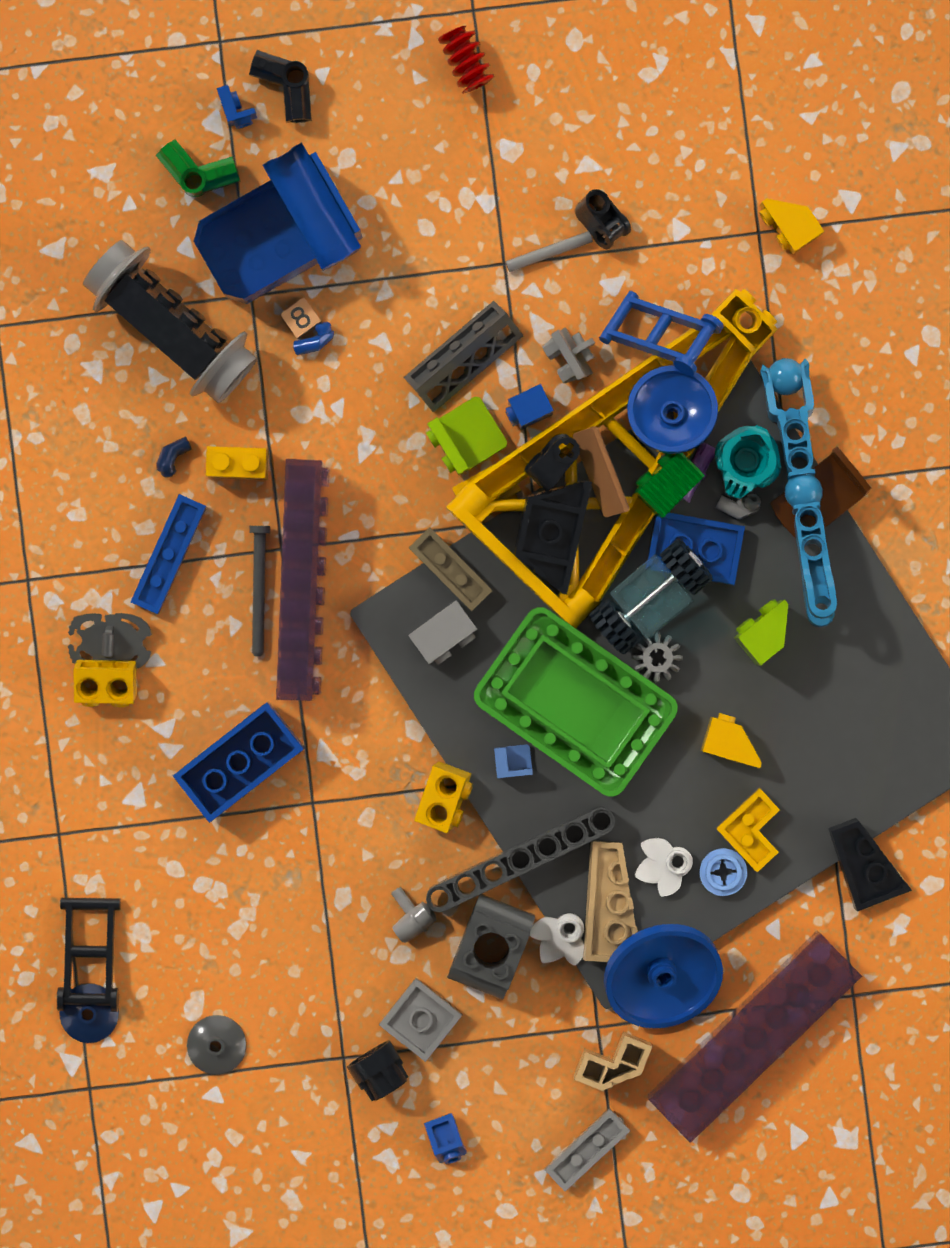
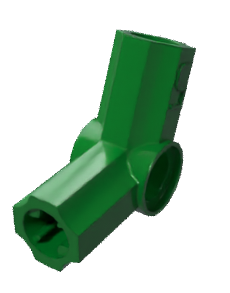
(181, 167)

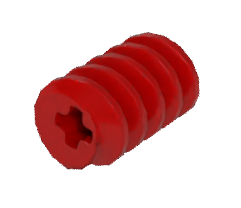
(465, 59)

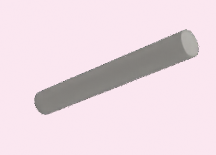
(549, 251)

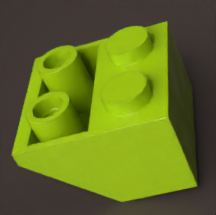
(766, 634)

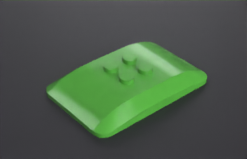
(575, 701)

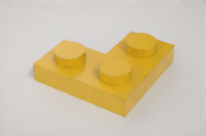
(743, 828)

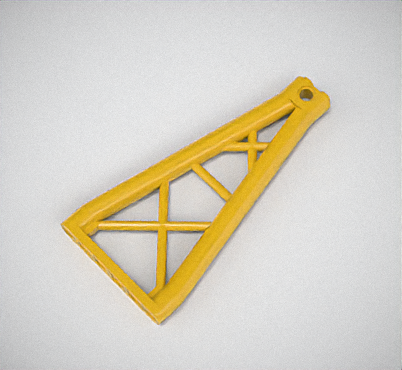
(479, 495)

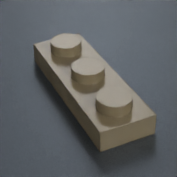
(450, 569)

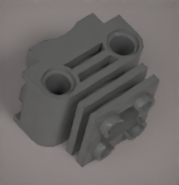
(491, 917)

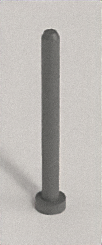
(258, 588)

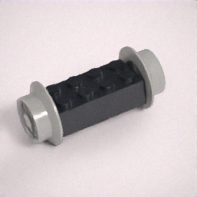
(168, 322)

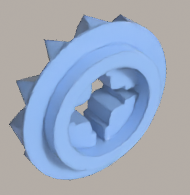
(733, 881)

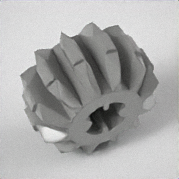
(667, 655)

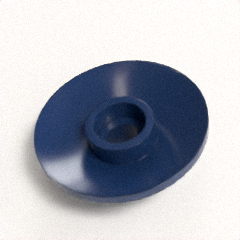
(88, 1030)

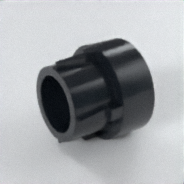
(378, 1071)

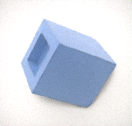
(513, 761)

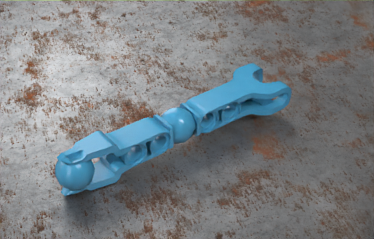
(803, 488)

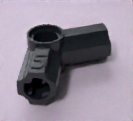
(295, 94)

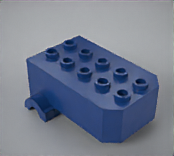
(278, 229)

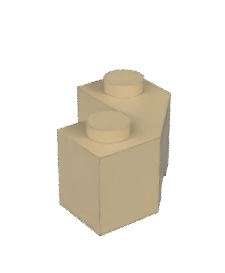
(605, 1072)

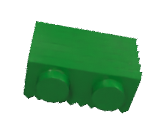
(668, 483)

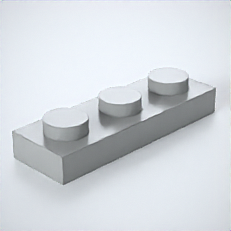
(587, 1149)

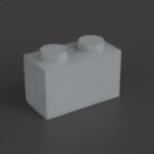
(443, 632)

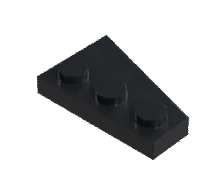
(864, 866)

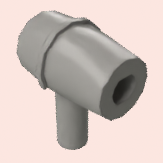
(416, 918)

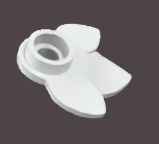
(659, 867)
(557, 941)

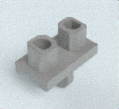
(574, 350)

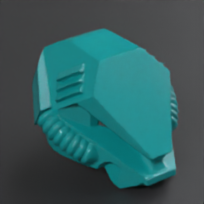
(747, 460)

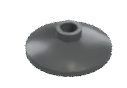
(218, 1029)

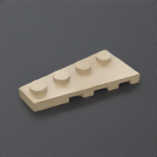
(608, 902)

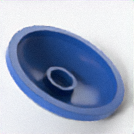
(672, 391)

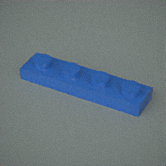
(168, 554)

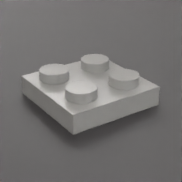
(420, 1019)

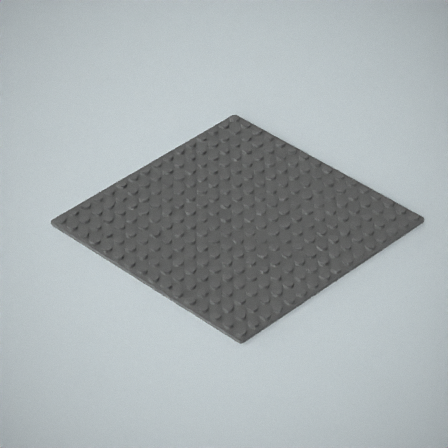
(839, 716)

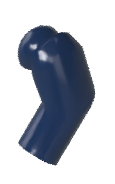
(168, 456)

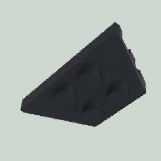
(552, 531)

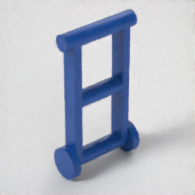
(683, 362)

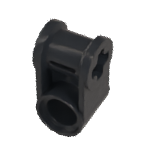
(603, 219)
(550, 463)

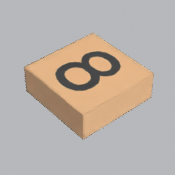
(300, 318)

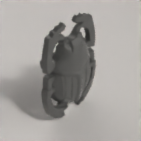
(111, 639)

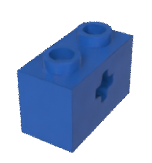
(529, 407)

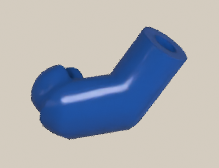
(315, 343)

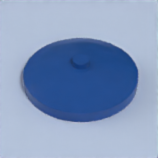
(663, 976)

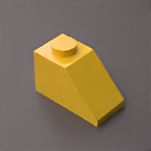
(729, 741)

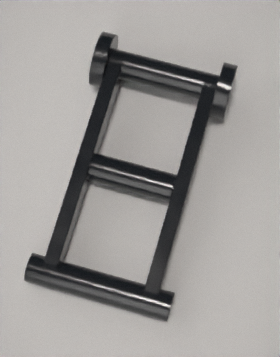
(111, 995)

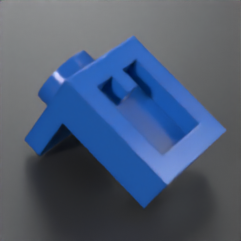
(230, 104)
(445, 1139)

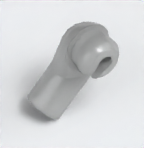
(741, 508)

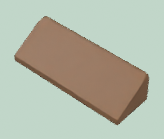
(601, 472)

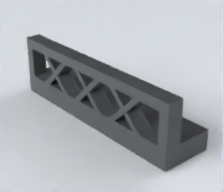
(460, 351)

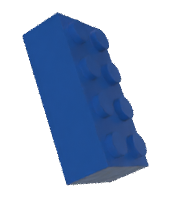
(239, 761)

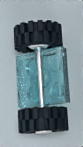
(651, 596)

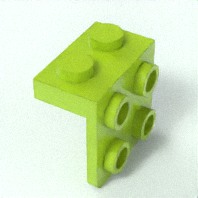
(466, 436)

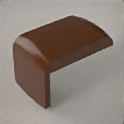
(841, 490)

